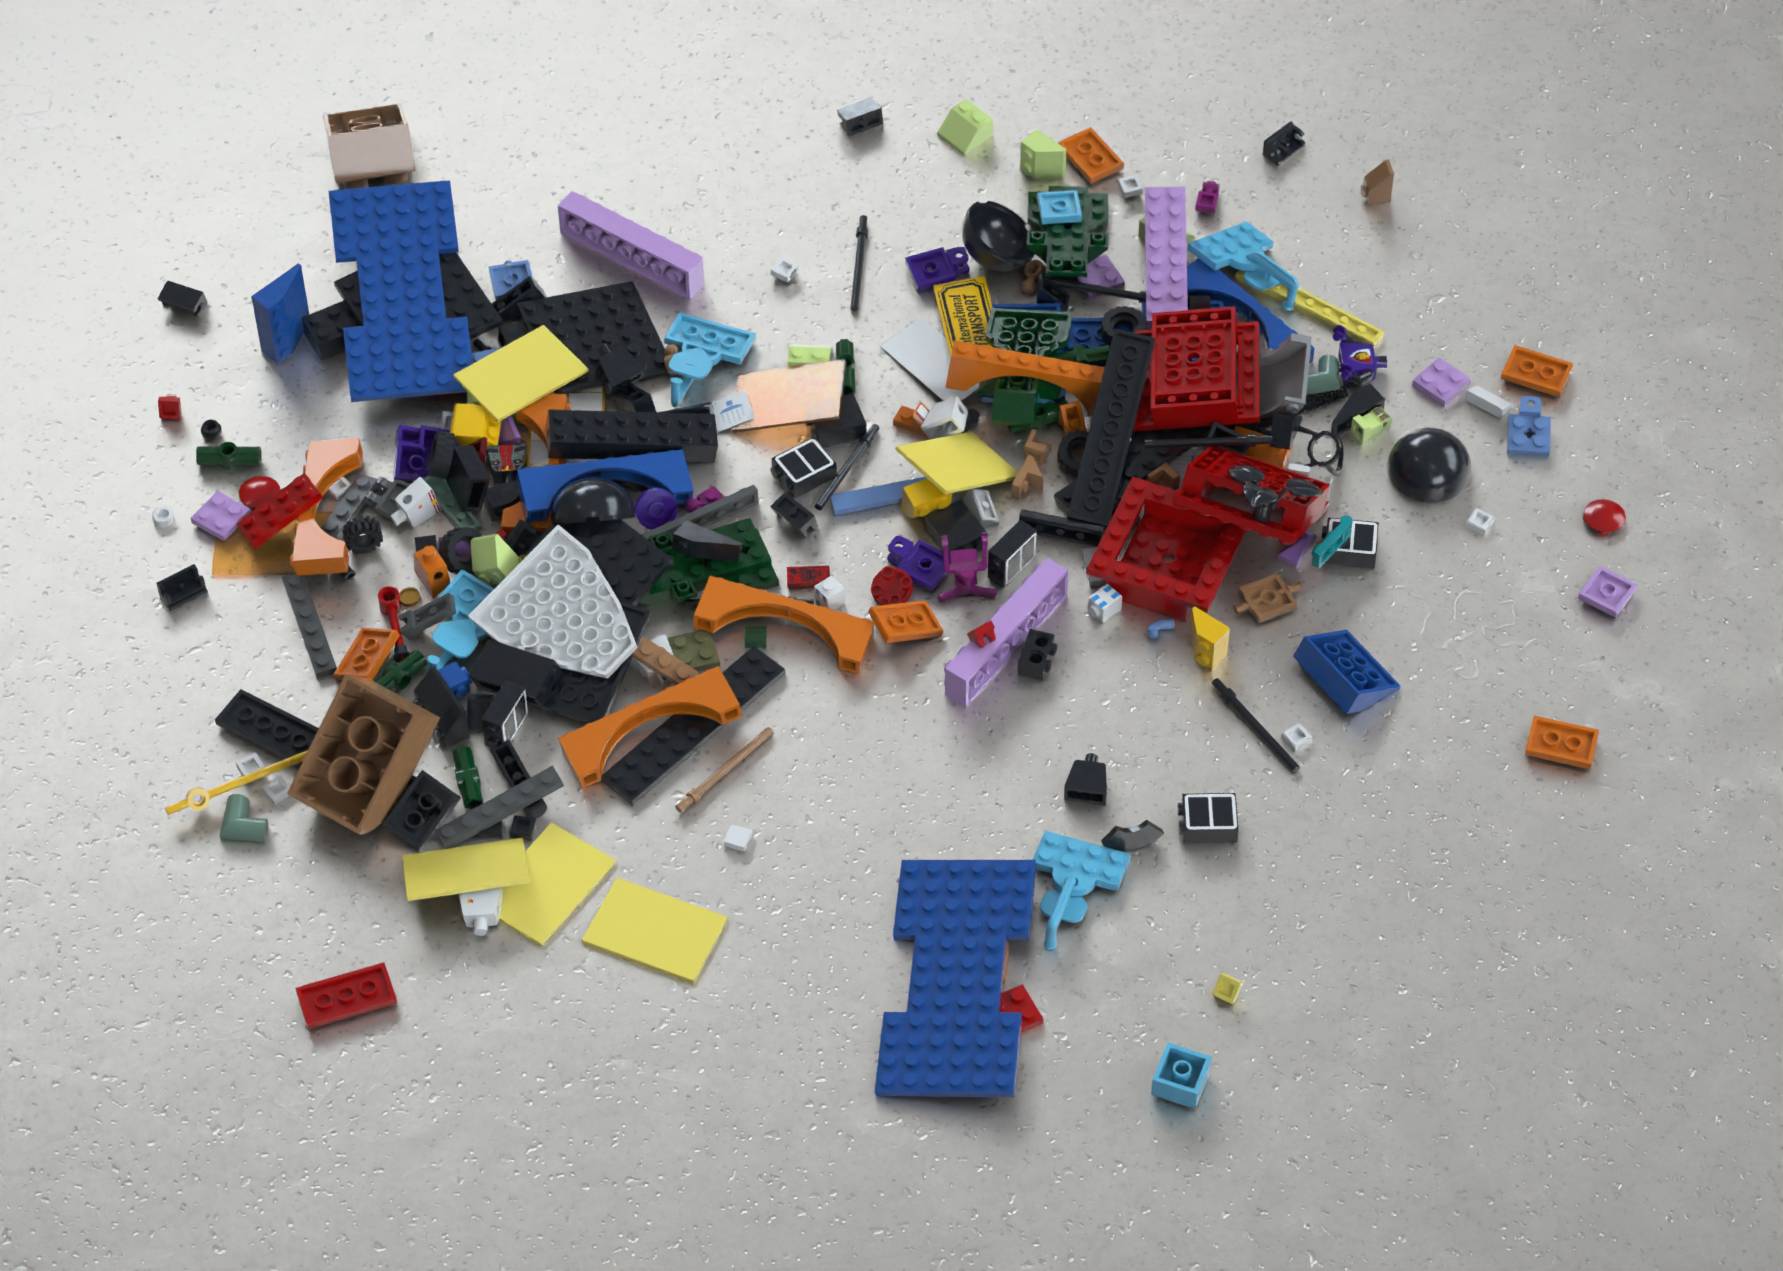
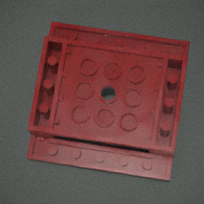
(1200, 391)
(1211, 471)
(1196, 543)

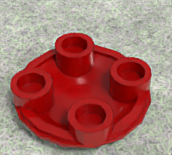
(257, 490)
(1604, 516)
(891, 586)

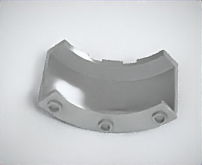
(1283, 377)

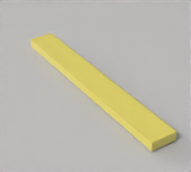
(1326, 313)

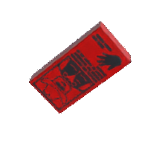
(806, 576)

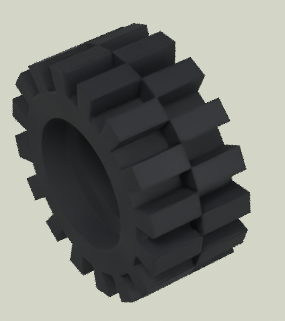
(361, 543)

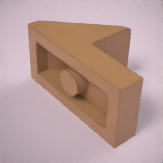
(1027, 476)

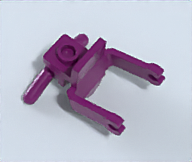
(965, 567)

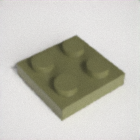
(695, 650)

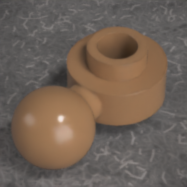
(1032, 271)
(669, 351)

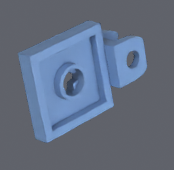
(1530, 421)

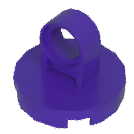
(655, 508)

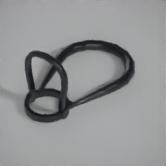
(1339, 454)

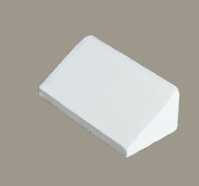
(1488, 401)
(981, 507)

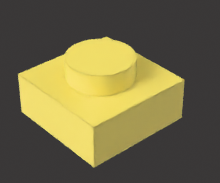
(1227, 988)

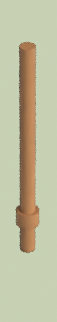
(695, 793)

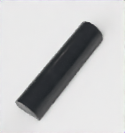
(1063, 527)
(516, 773)

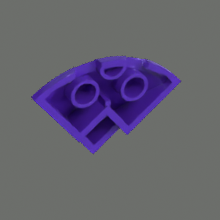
(413, 451)

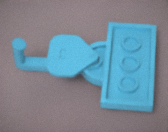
(1244, 249)
(702, 347)
(460, 635)
(1075, 872)

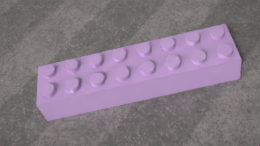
(631, 244)
(1165, 250)
(1023, 611)

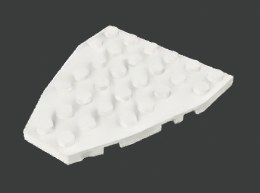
(559, 609)

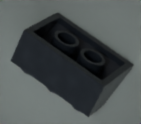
(438, 698)

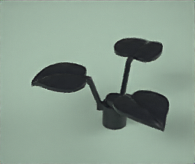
(1262, 498)

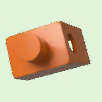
(427, 565)

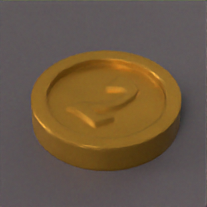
(409, 596)

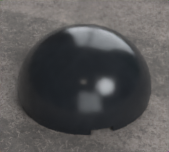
(995, 237)
(1429, 465)
(592, 499)

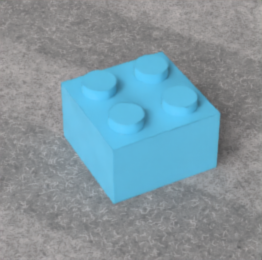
(1181, 1075)

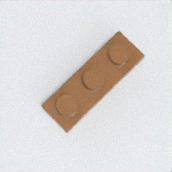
(663, 662)

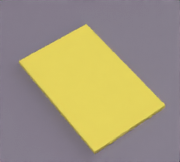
(520, 373)
(957, 462)
(465, 869)
(560, 877)
(654, 929)

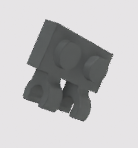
(386, 505)

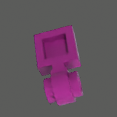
(1208, 197)
(707, 497)

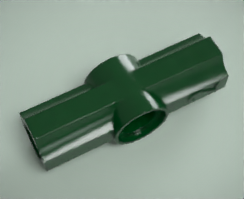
(845, 351)
(1079, 354)
(1044, 415)
(228, 455)
(399, 674)
(467, 777)

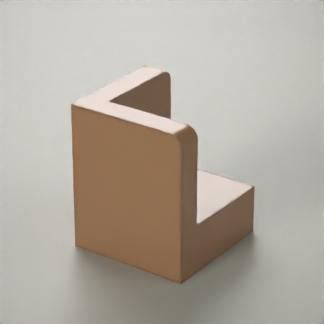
(1037, 449)
(1165, 476)

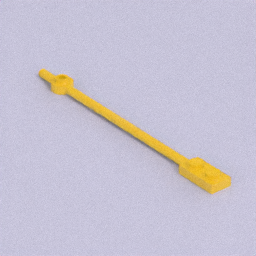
(205, 795)

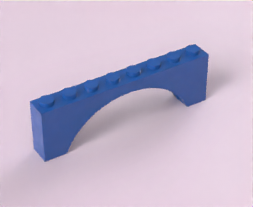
(1216, 284)
(662, 470)

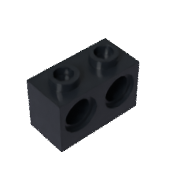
(1037, 654)

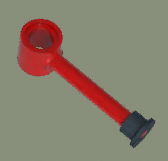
(390, 606)

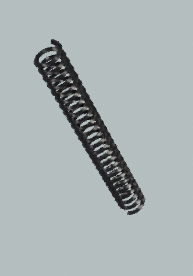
(1320, 402)

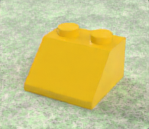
(472, 423)
(923, 498)
(1208, 639)

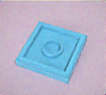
(1059, 207)

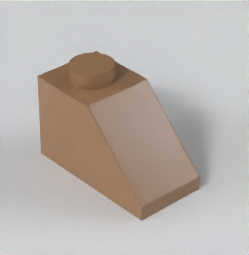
(1378, 184)

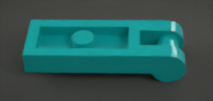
(1332, 542)

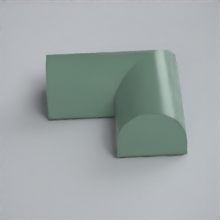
(1327, 376)
(237, 825)

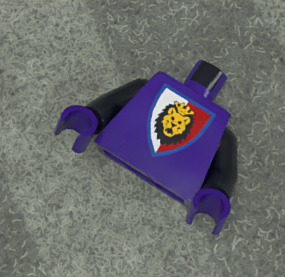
(1356, 359)

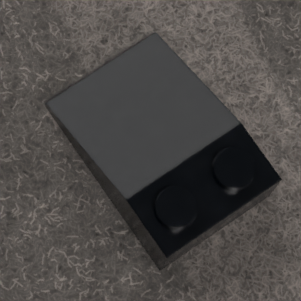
(421, 810)

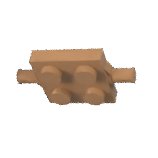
(1268, 598)

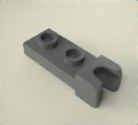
(427, 615)

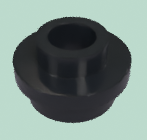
(211, 429)

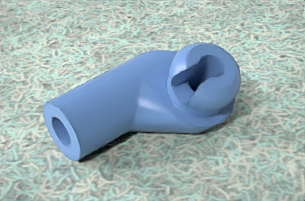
(1160, 624)

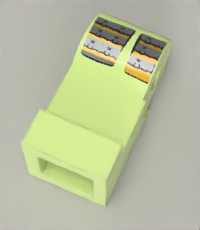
(1370, 424)

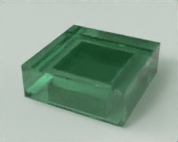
(756, 636)

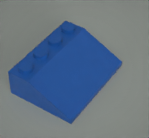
(279, 314)
(1345, 670)

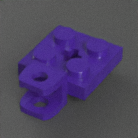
(944, 264)
(912, 557)

